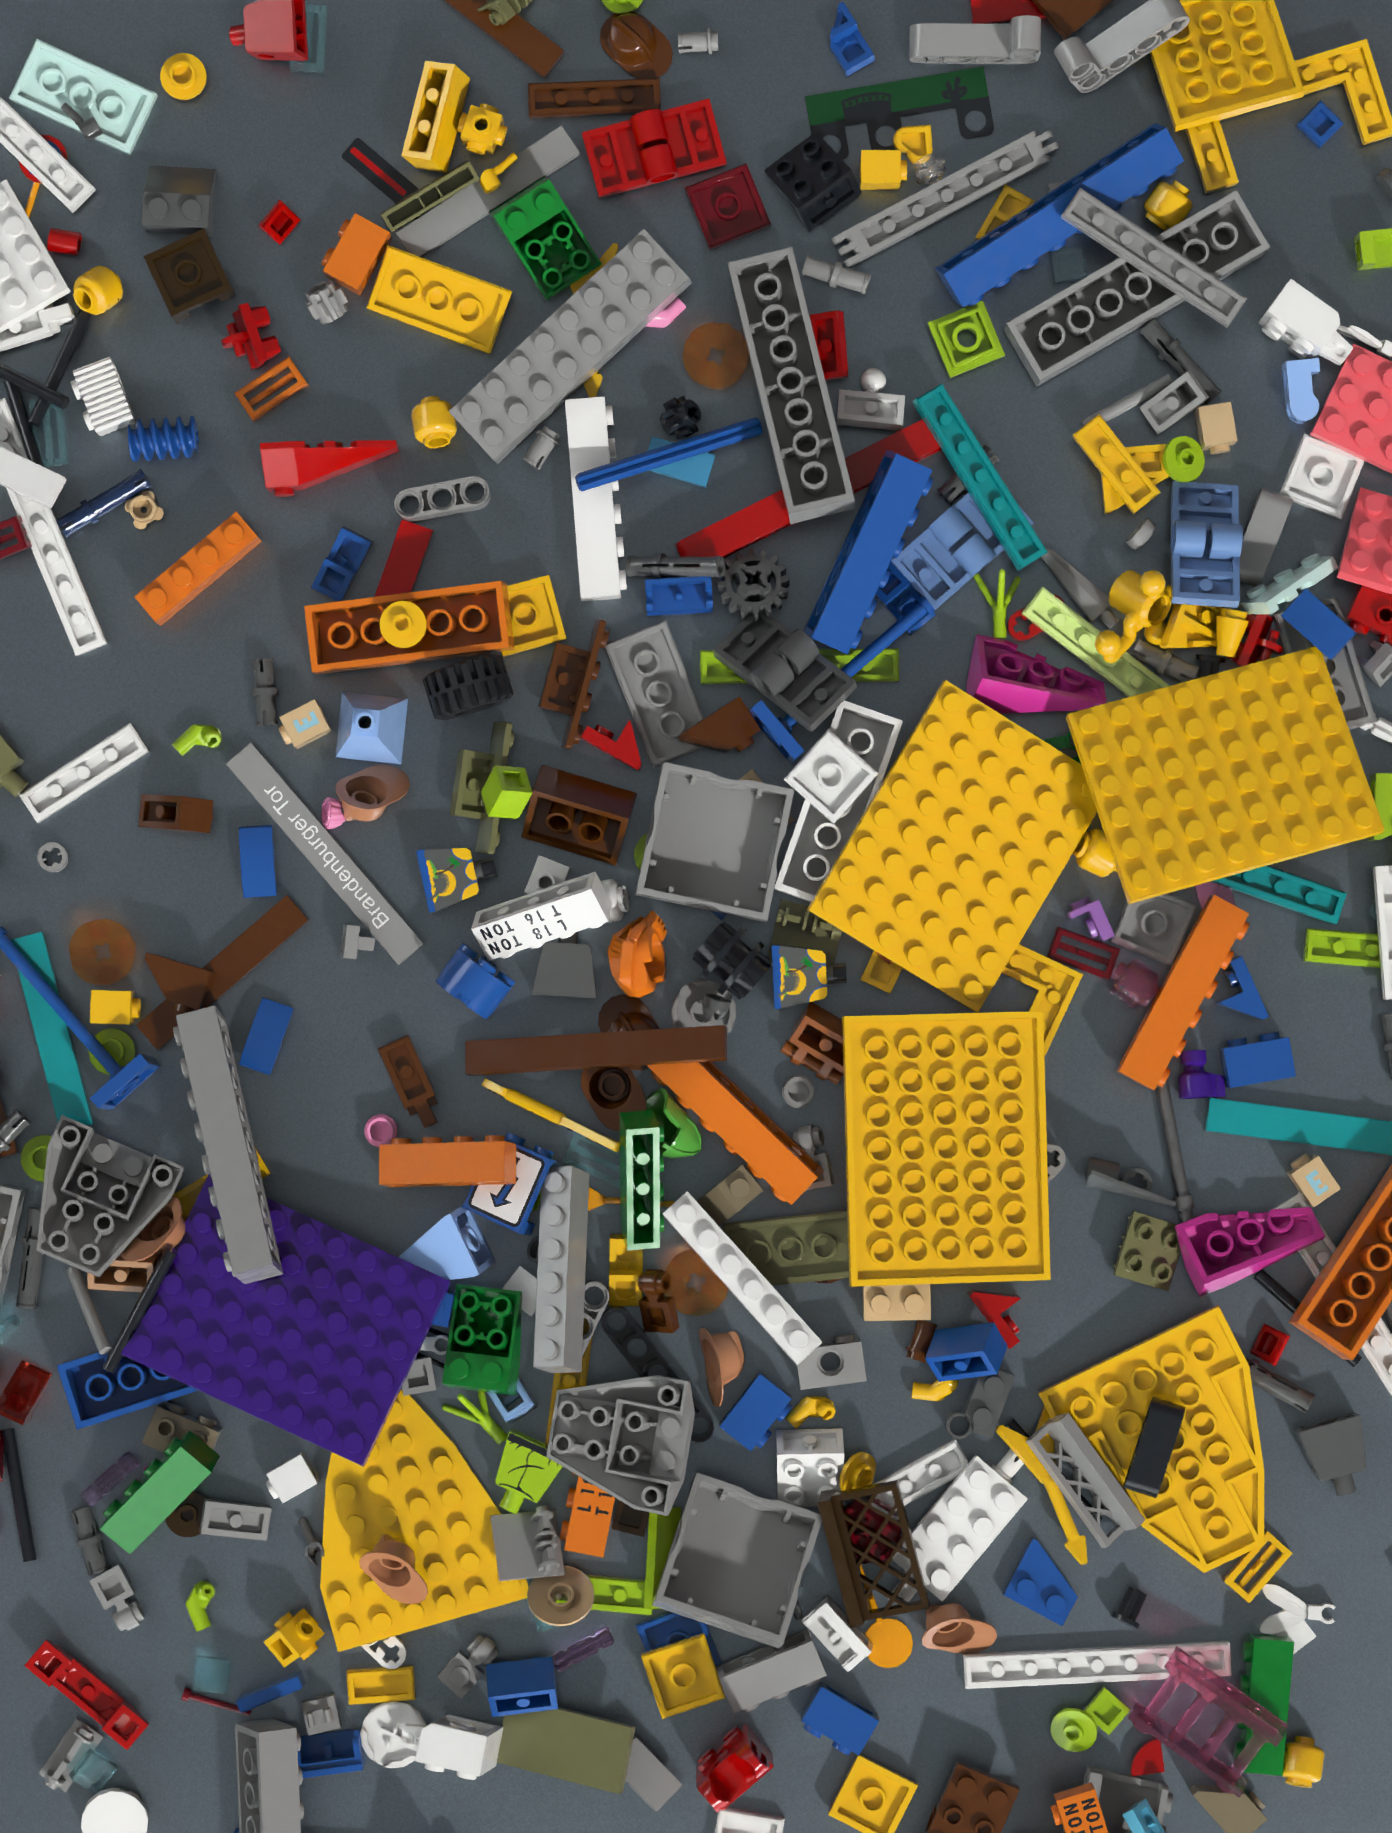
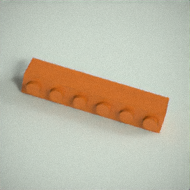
(1183, 992)
(741, 1126)

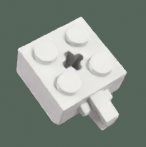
(1305, 325)
(454, 1745)

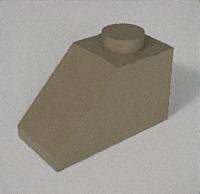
(730, 1195)
(1230, 1811)

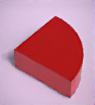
(1148, 1759)

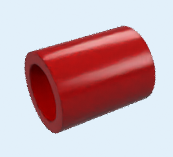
(64, 241)

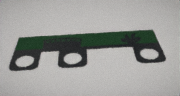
(889, 101)

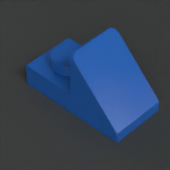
(1247, 999)

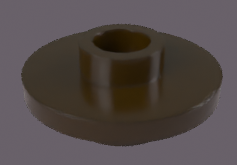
(187, 1516)

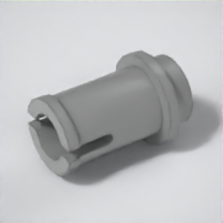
(698, 41)
(541, 447)

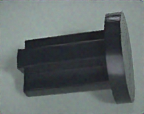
(1209, 664)
(1130, 1607)

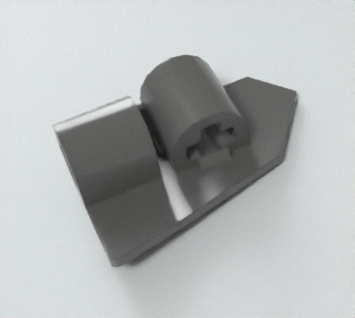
(1104, 1176)

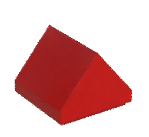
(279, 222)
(1269, 1344)

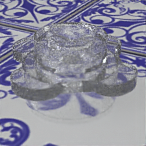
(929, 169)

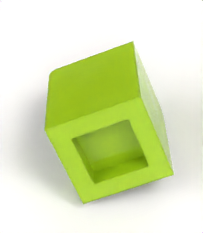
(1373, 249)
(506, 792)

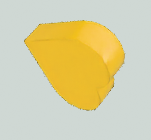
(914, 141)

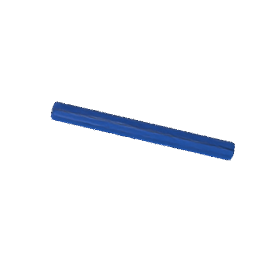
(668, 454)

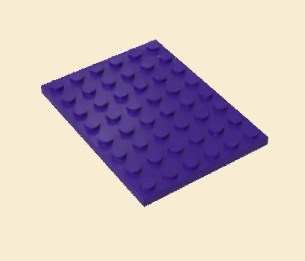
(299, 1349)

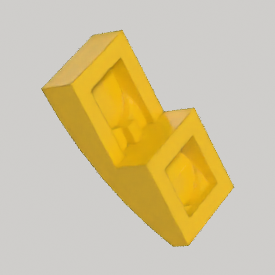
(624, 1273)

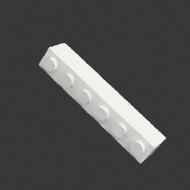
(594, 508)
(742, 1278)

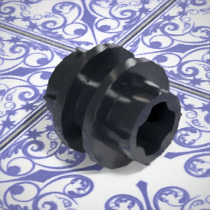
(732, 960)

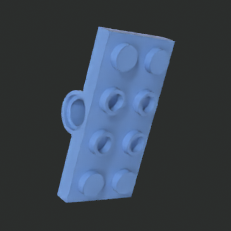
(1205, 544)
(949, 552)

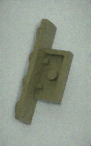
(470, 777)

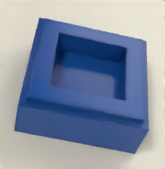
(1319, 124)

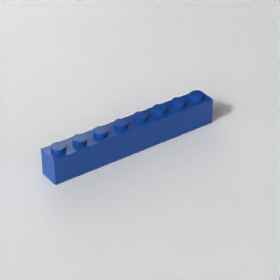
(1039, 227)

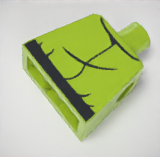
(524, 1470)

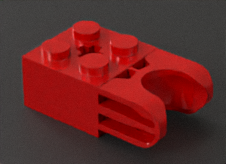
(732, 1767)

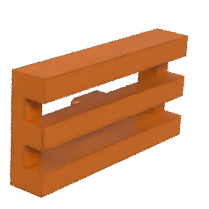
(279, 399)

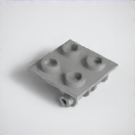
(527, 1544)

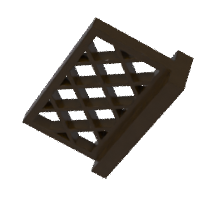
(845, 1559)

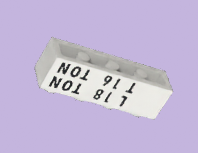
(542, 916)

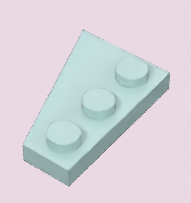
(1265, 599)

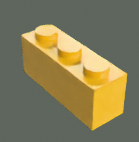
(435, 116)

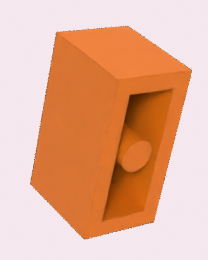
(356, 253)

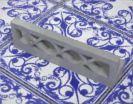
(1095, 1476)

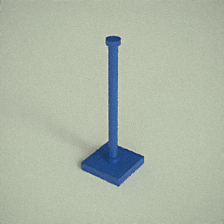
(779, 729)
(122, 1079)

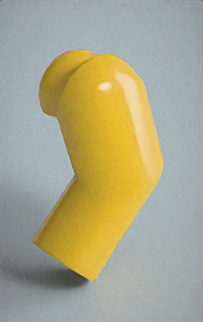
(935, 1391)
(811, 1407)

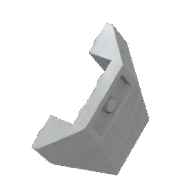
(98, 1196)
(626, 1438)

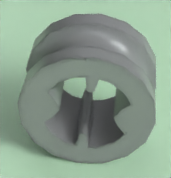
(49, 847)

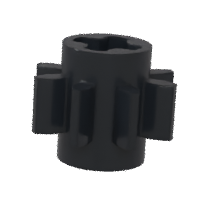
(680, 417)

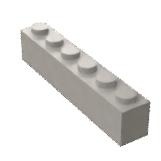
(561, 1270)

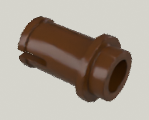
(921, 1340)

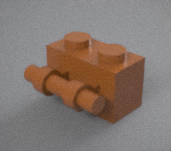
(817, 1043)

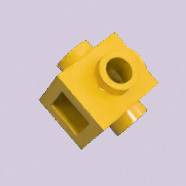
(482, 140)
(294, 1637)

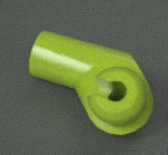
(197, 735)
(197, 1603)

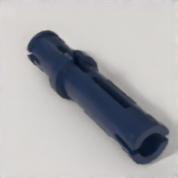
(103, 503)

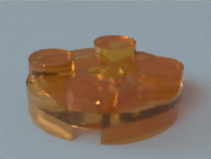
(709, 374)
(83, 955)
(687, 1299)

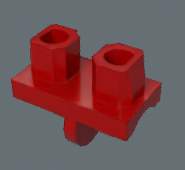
(246, 338)
(1256, 641)

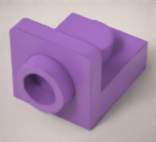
(1097, 923)

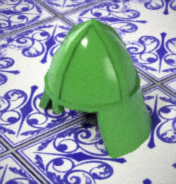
(680, 1131)

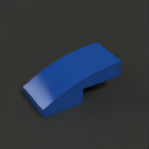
(342, 564)
(900, 597)
(257, 861)
(266, 1036)

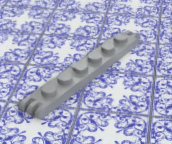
(945, 197)

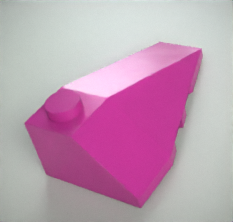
(1023, 684)
(1233, 1246)

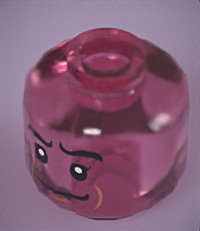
(1134, 983)

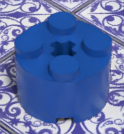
(475, 981)

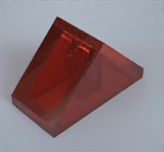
(23, 1393)

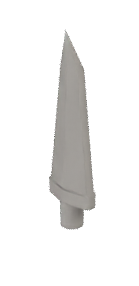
(1085, 594)

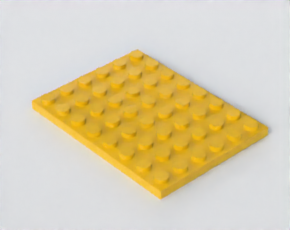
(1224, 774)
(958, 847)
(946, 1148)

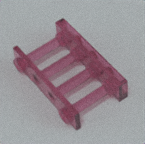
(1236, 1706)

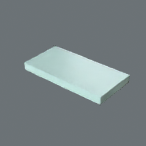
(60, 78)

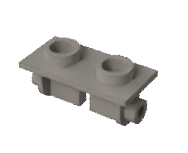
(68, 1754)

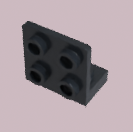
(814, 180)

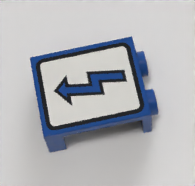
(512, 1203)

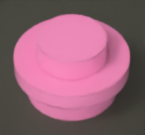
(380, 1130)

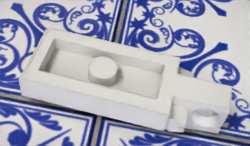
(37, 326)

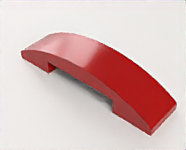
(88, 1692)

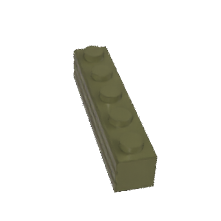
(429, 196)

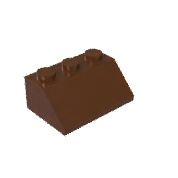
(578, 815)

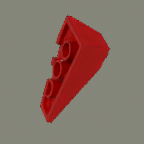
(297, 466)

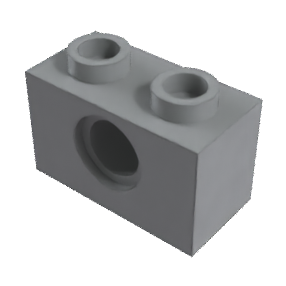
(849, 1370)

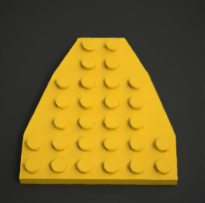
(1215, 1476)
(421, 1496)

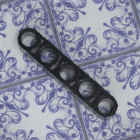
(651, 1357)

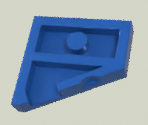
(1040, 1585)

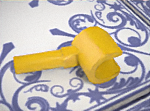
(489, 179)

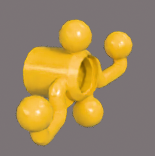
(1144, 603)

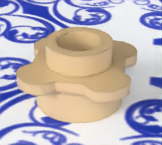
(146, 500)

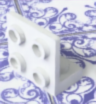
(808, 1464)

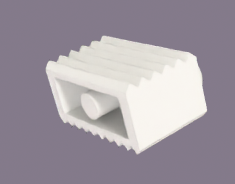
(103, 396)

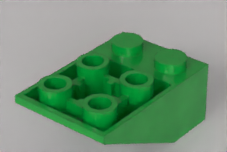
(545, 237)
(484, 1340)

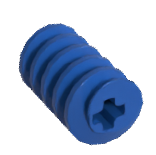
(163, 439)

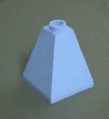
(384, 737)
(452, 1247)

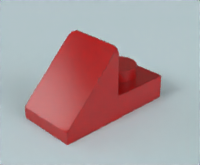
(623, 750)
(994, 1304)

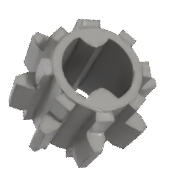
(326, 301)

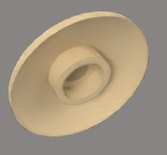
(573, 1587)

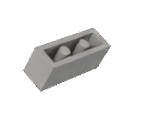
(771, 1672)

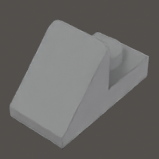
(1174, 402)

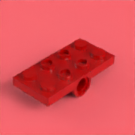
(654, 148)

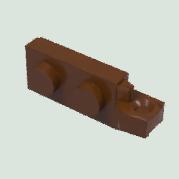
(410, 1079)

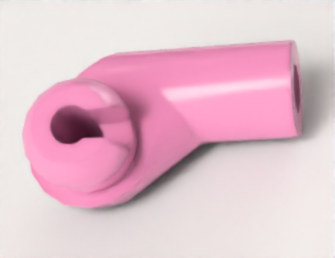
(668, 314)

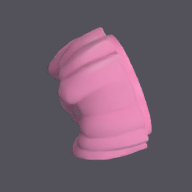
(332, 813)

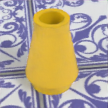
(1230, 630)

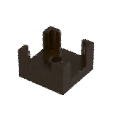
(189, 274)

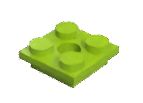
(956, 357)

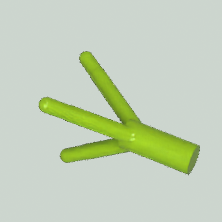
(999, 607)
(482, 1418)

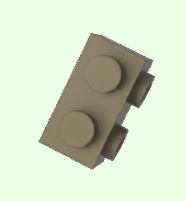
(172, 1422)

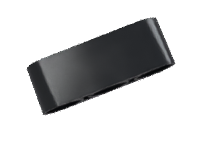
(1154, 1447)

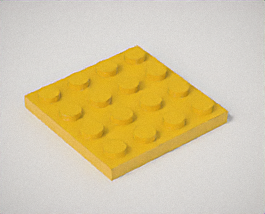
(1226, 62)

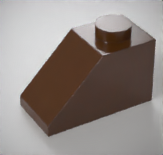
(724, 729)
(175, 813)
(180, 982)

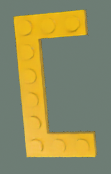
(1346, 65)
(1052, 980)

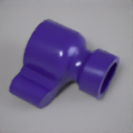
(1195, 1081)

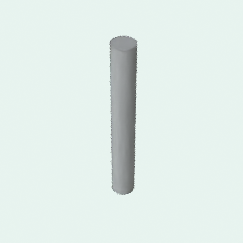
(1131, 400)
(89, 1310)

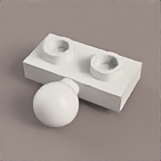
(871, 407)

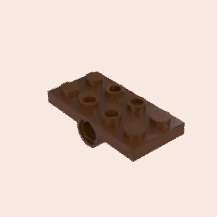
(972, 1802)

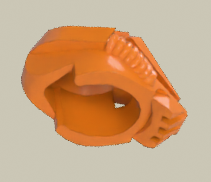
(639, 956)

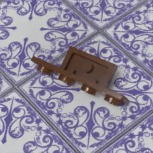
(569, 680)

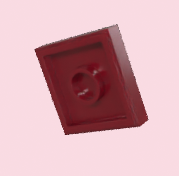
(727, 206)

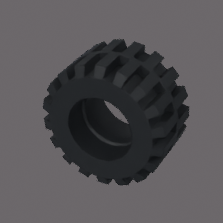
(468, 687)

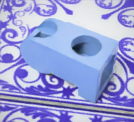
(1298, 389)

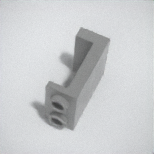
(1121, 1791)

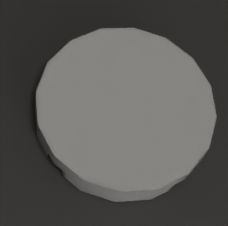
(687, 1006)

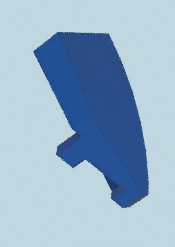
(848, 43)

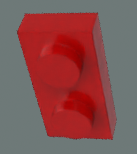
(831, 343)

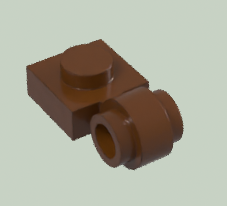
(657, 1311)

